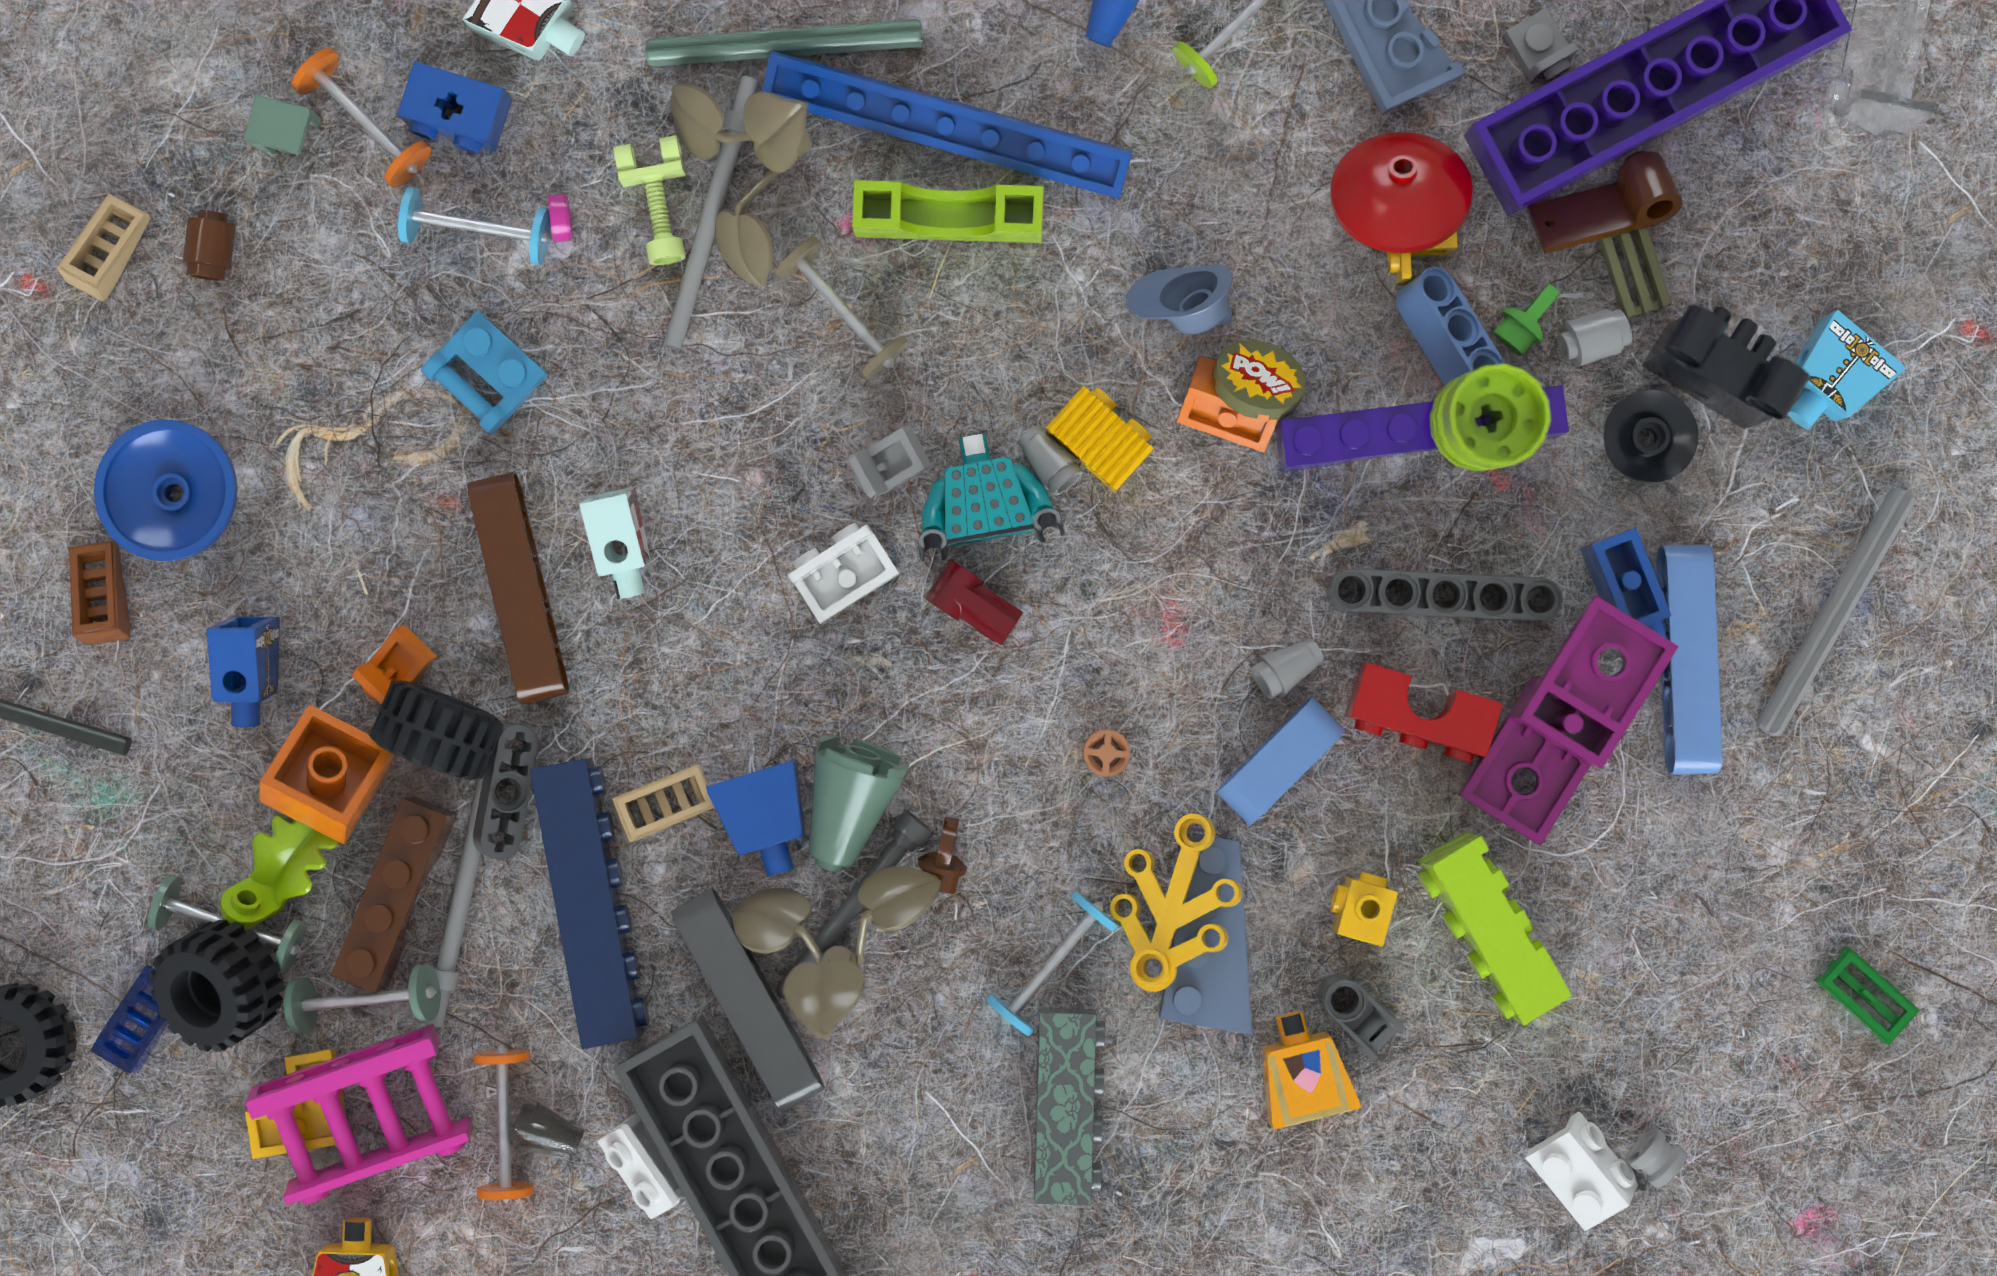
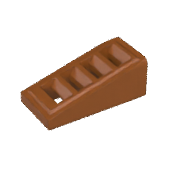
(116, 610)

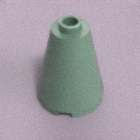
(849, 797)

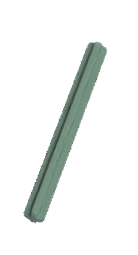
(788, 41)

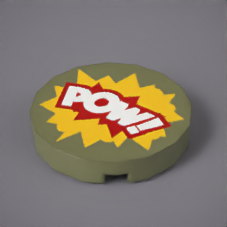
(1259, 379)

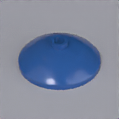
(137, 483)

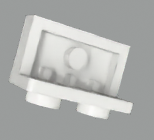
(842, 572)
(641, 1166)
(1584, 1172)

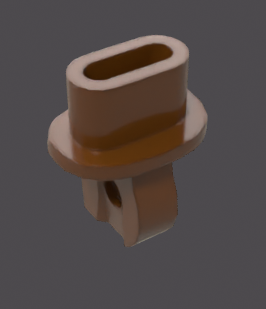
(943, 863)

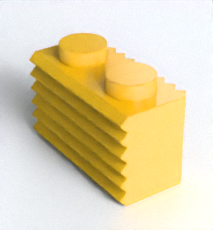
(1100, 437)

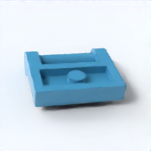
(496, 361)

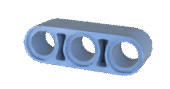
(1445, 325)
(1280, 761)

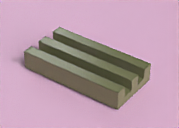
(1652, 268)

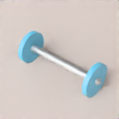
(412, 215)
(1010, 1014)

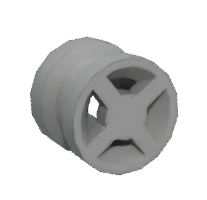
(1656, 1157)

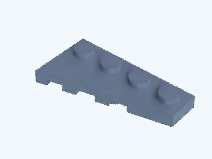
(1214, 985)

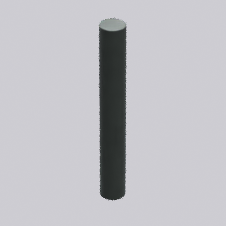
(64, 727)

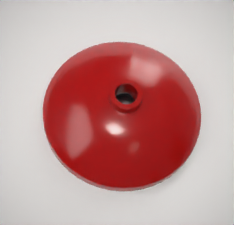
(1398, 209)

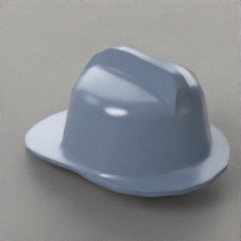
(1187, 297)

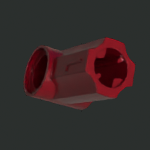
(965, 598)

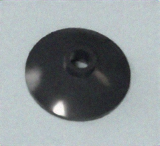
(1673, 433)

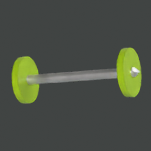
(1196, 63)

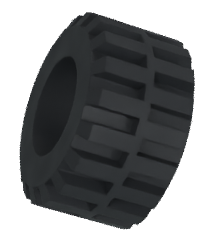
(436, 730)
(216, 985)
(45, 1040)

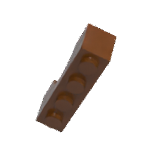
(384, 911)

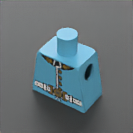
(1843, 371)

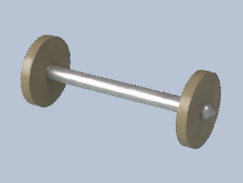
(798, 260)

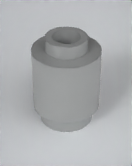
(1594, 336)

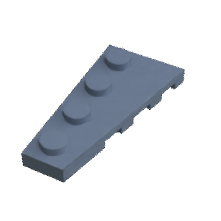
(1393, 50)

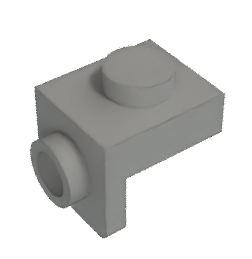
(889, 462)

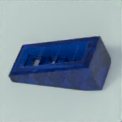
(118, 1055)

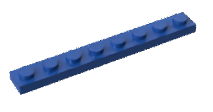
(949, 125)

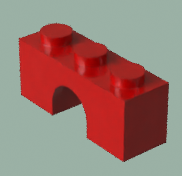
(1462, 726)

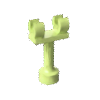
(664, 247)

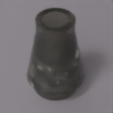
(544, 1129)

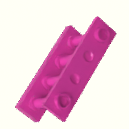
(324, 1084)

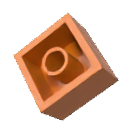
(325, 774)

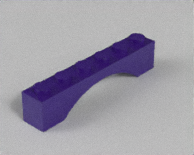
(1377, 433)

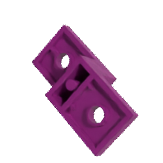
(1568, 719)

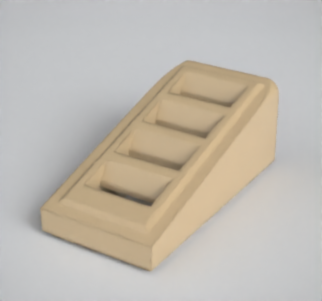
(118, 255)
(626, 822)

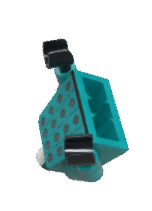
(984, 501)

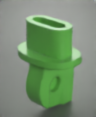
(1520, 327)

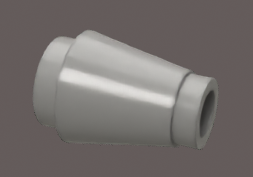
(1051, 462)
(1285, 668)

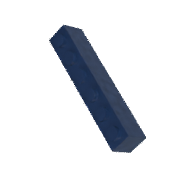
(588, 902)

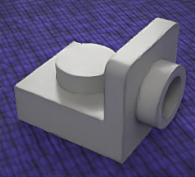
(1540, 47)

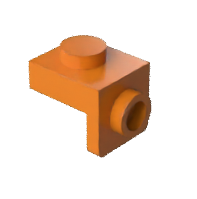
(398, 659)

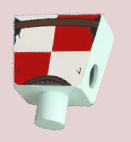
(526, 25)
(617, 517)

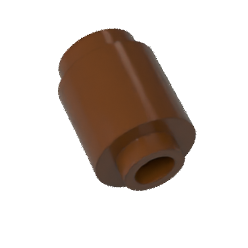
(209, 245)

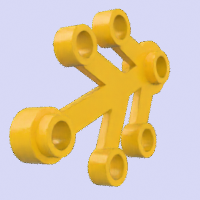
(1171, 910)

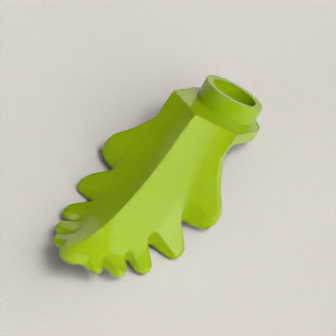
(278, 872)

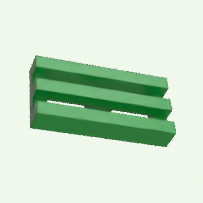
(1836, 969)

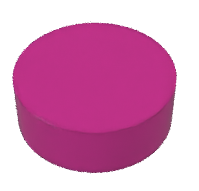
(560, 218)

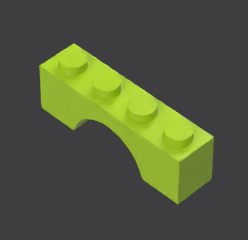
(914, 212)

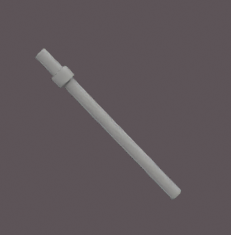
(706, 228)
(457, 914)

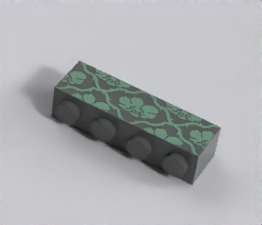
(1066, 1106)

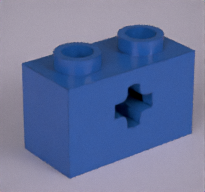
(435, 90)

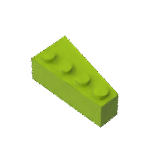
(1493, 928)

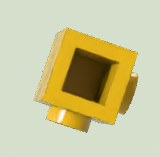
(1363, 908)

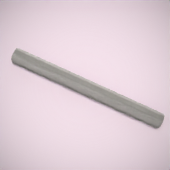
(1835, 611)

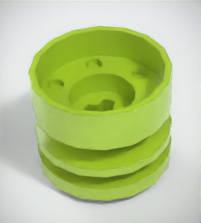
(1516, 411)

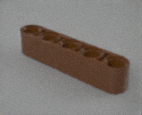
(518, 588)

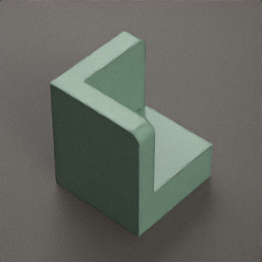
(279, 125)

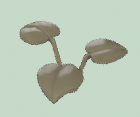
(778, 139)
(830, 988)

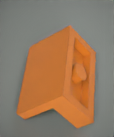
(1209, 413)

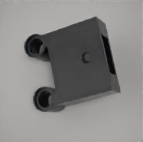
(1722, 371)

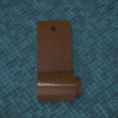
(1638, 199)

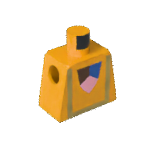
(1304, 1075)

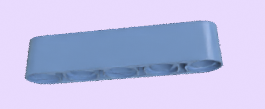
(1692, 674)

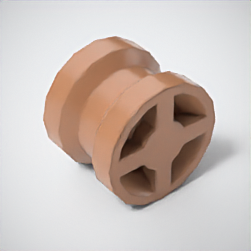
(1112, 750)

